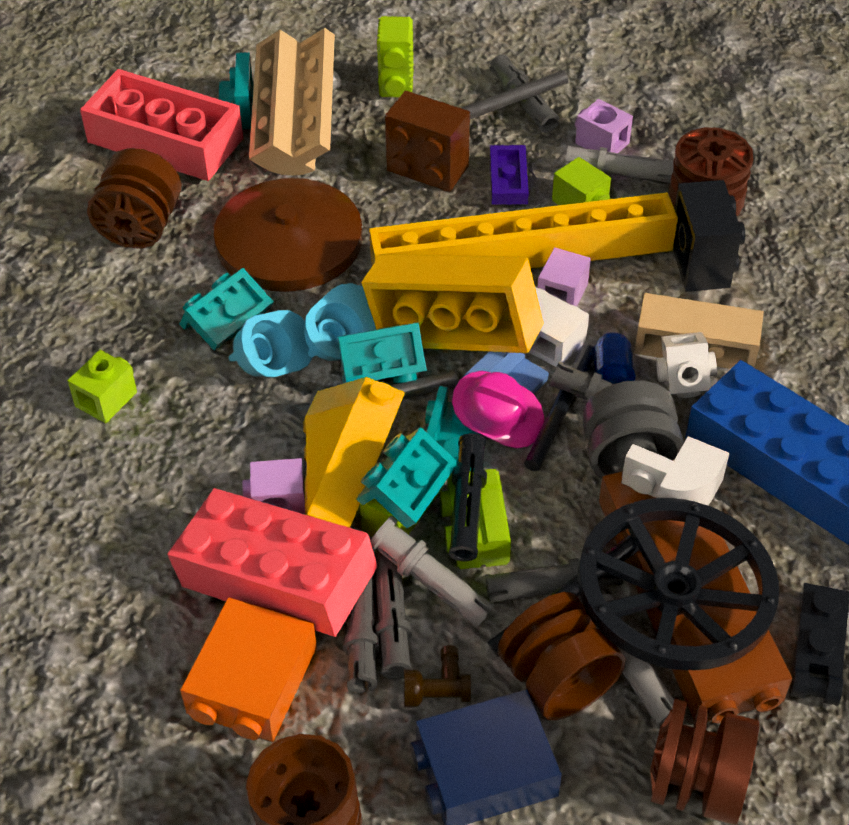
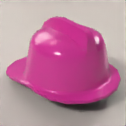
(498, 408)

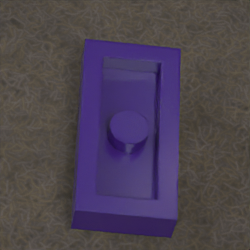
(508, 174)

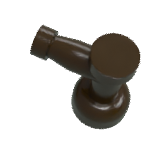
(449, 686)

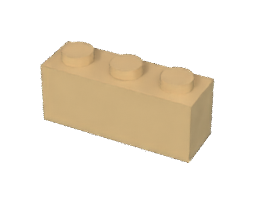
(729, 330)

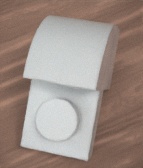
(691, 476)

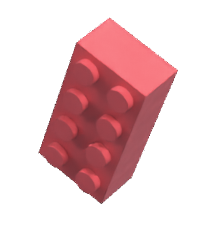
(175, 123)
(274, 559)

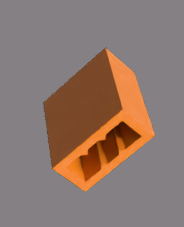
(249, 670)

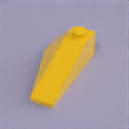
(343, 442)

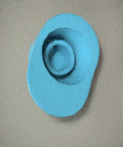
(338, 313)
(271, 344)

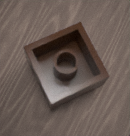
(427, 140)

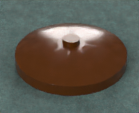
(289, 234)

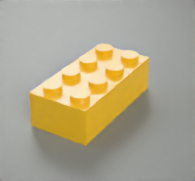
(457, 300)

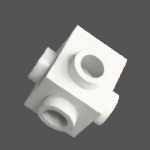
(686, 364)

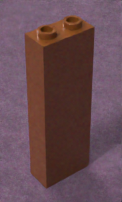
(747, 684)

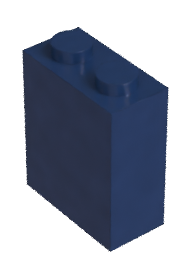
(485, 759)

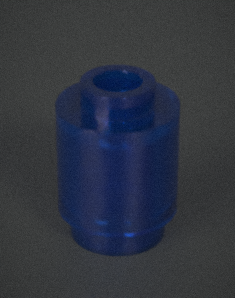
(614, 358)

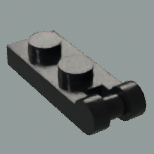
(820, 643)

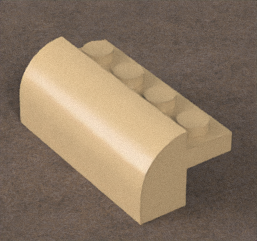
(292, 102)

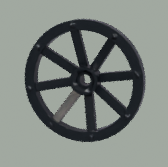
(680, 578)

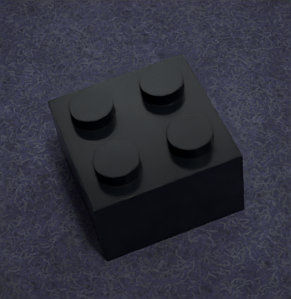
(707, 235)

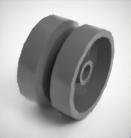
(629, 415)

